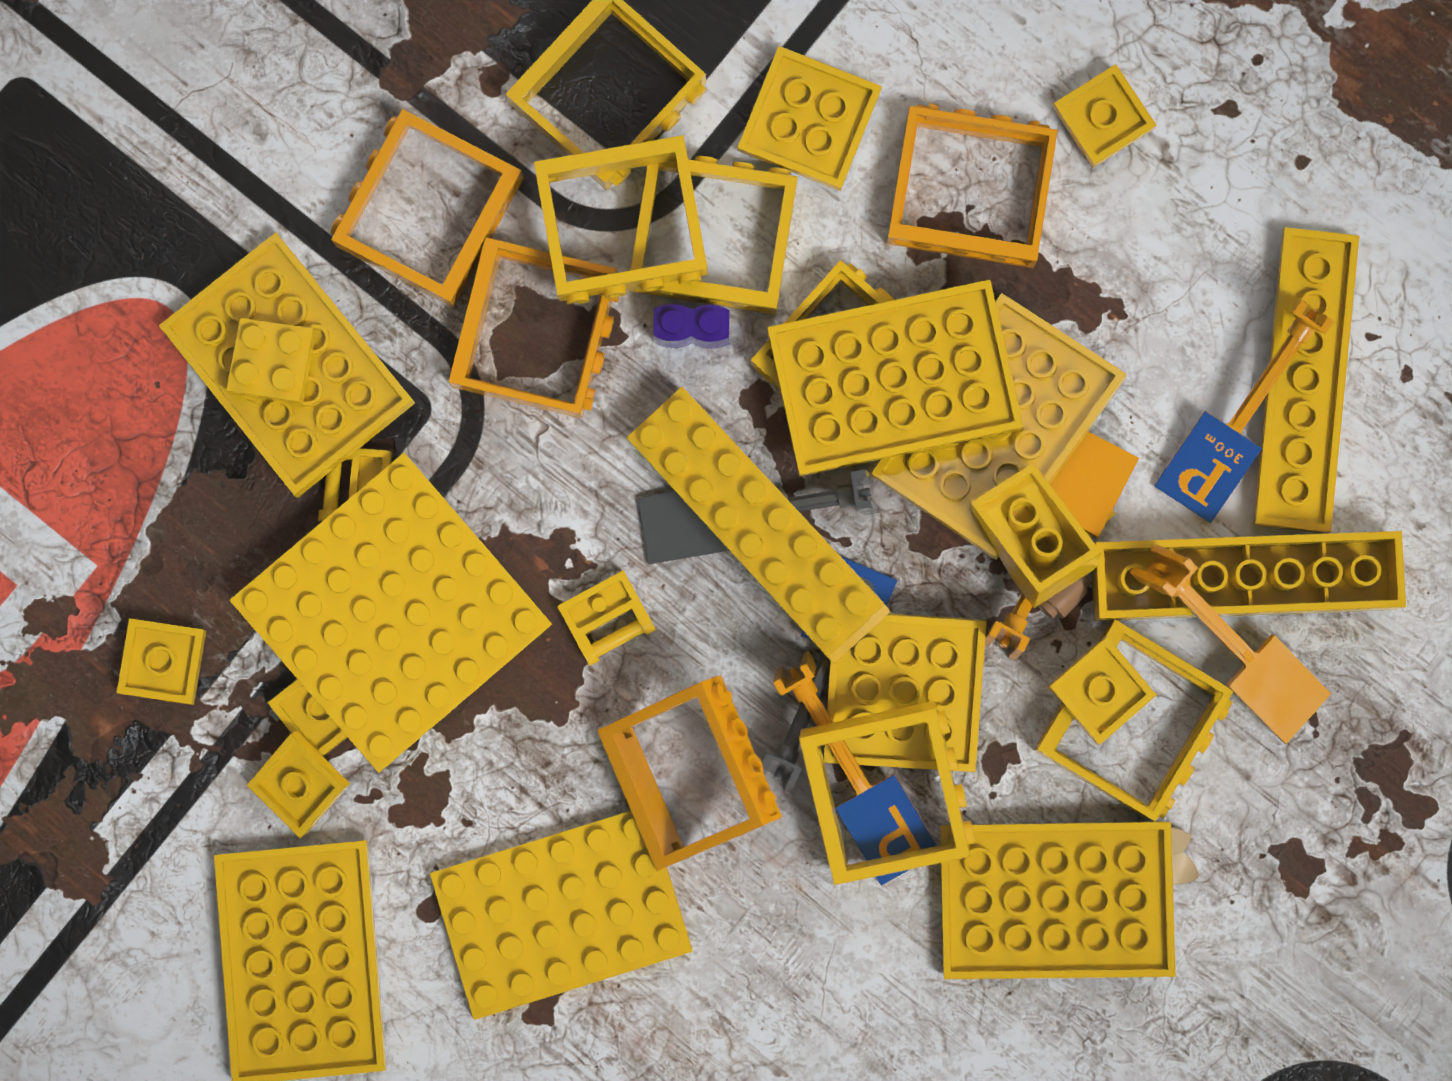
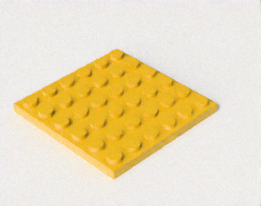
(391, 612)

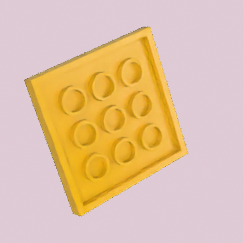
(909, 664)

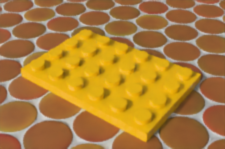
(895, 378)
(347, 386)
(1059, 398)
(1060, 902)
(558, 914)
(300, 962)

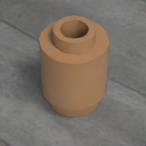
(1066, 600)

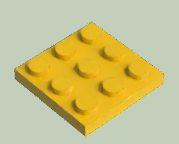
(809, 118)

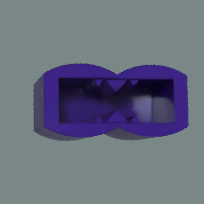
(702, 326)

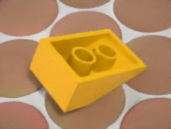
(1035, 535)

